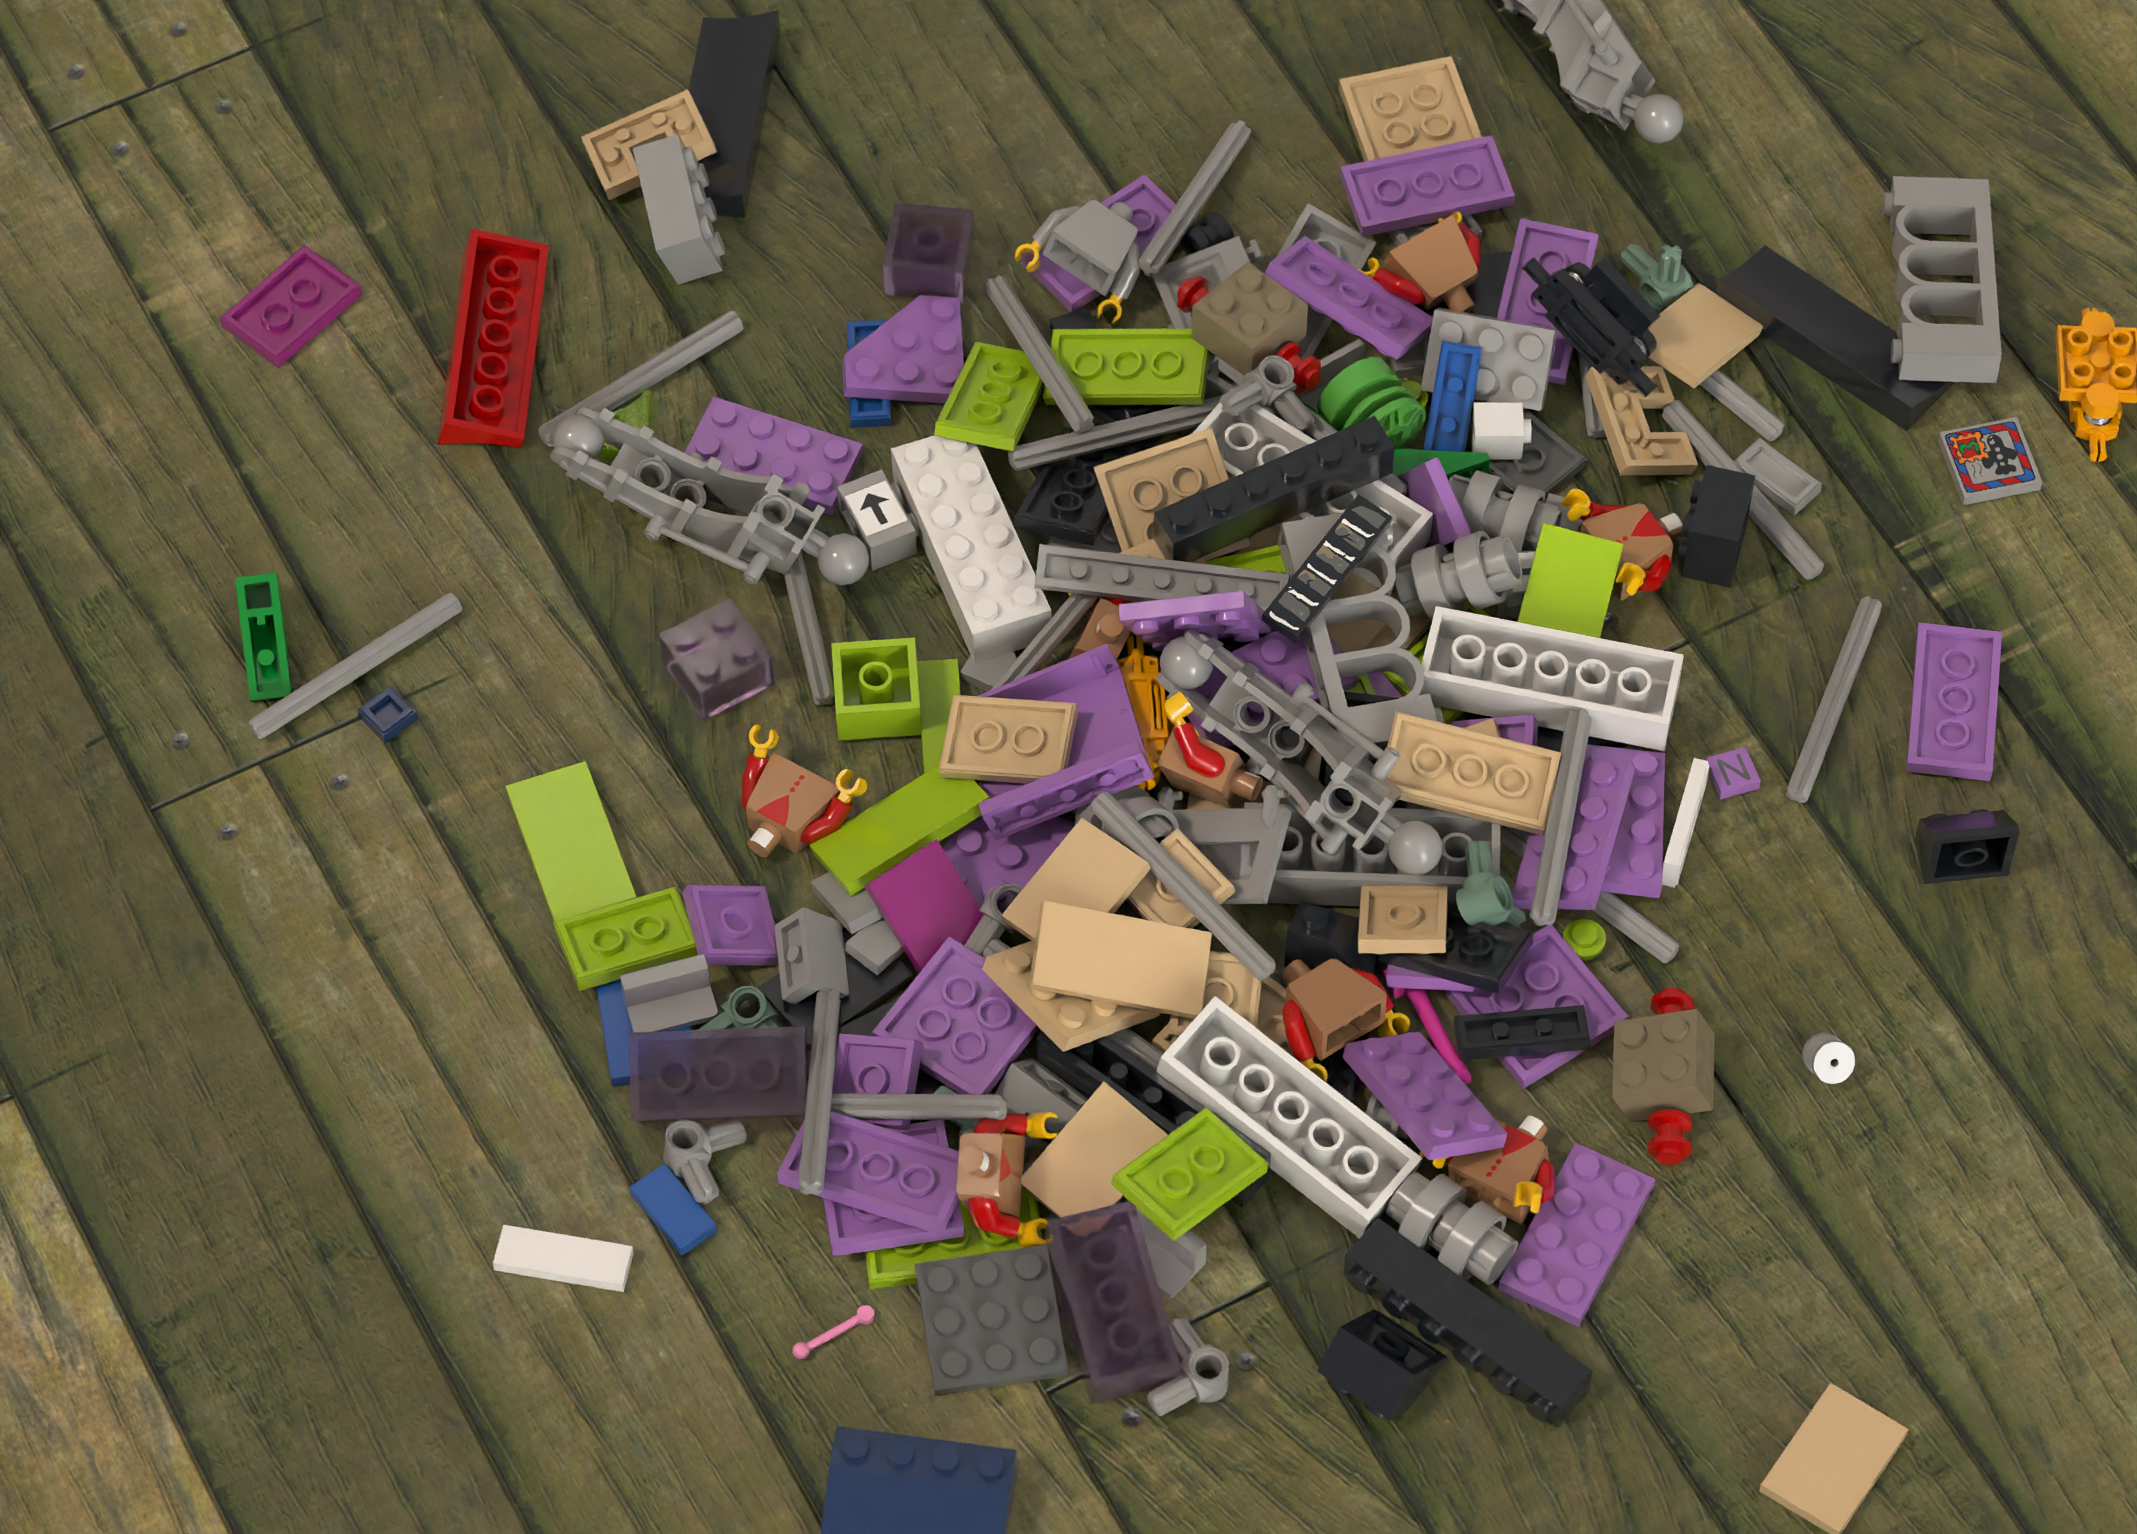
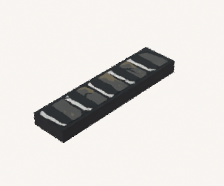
(1326, 568)

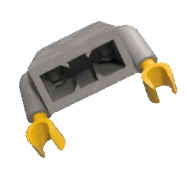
(1093, 246)

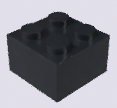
(1716, 525)

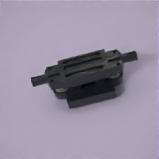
(1599, 318)

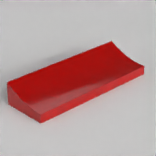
(493, 340)

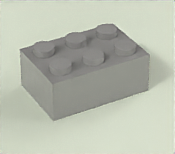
(679, 208)
(1513, 357)

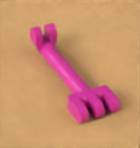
(1433, 1027)

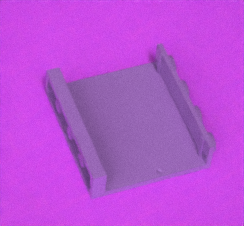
(1104, 751)

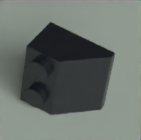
(1966, 845)
(1380, 1364)

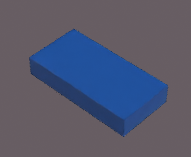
(673, 1209)

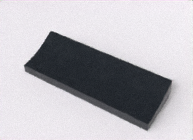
(731, 94)
(1828, 335)

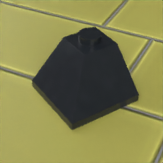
(1323, 935)

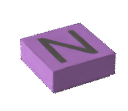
(1733, 773)

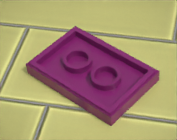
(291, 306)
(925, 903)

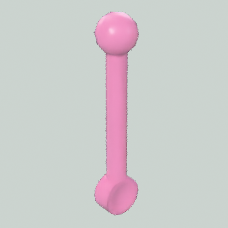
(864, 1315)

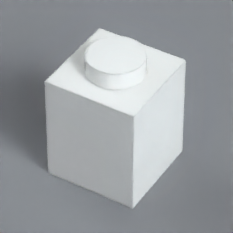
(1500, 430)

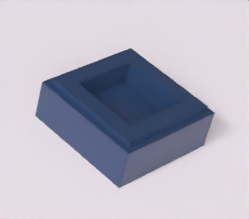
(387, 714)

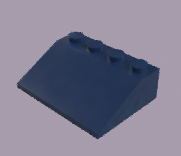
(916, 1485)

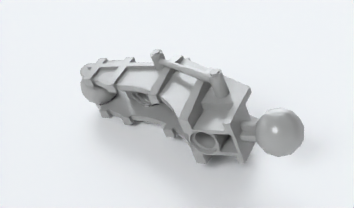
(1601, 66)
(718, 535)
(1188, 664)

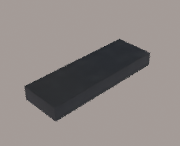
(1521, 1032)

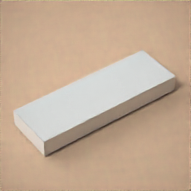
(1685, 822)
(563, 1258)

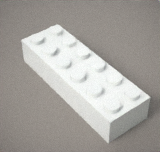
(1261, 437)
(971, 545)
(1529, 669)
(1308, 1127)

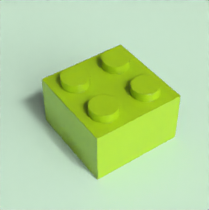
(876, 689)

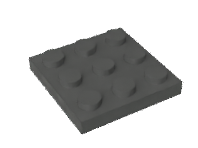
(991, 1320)

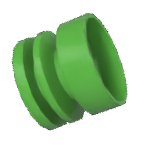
(1372, 390)

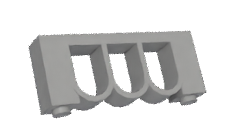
(1944, 350)
(1374, 720)

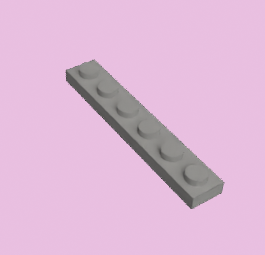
(1147, 577)

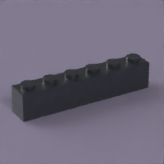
(1274, 492)
(1145, 1089)
(1467, 1323)

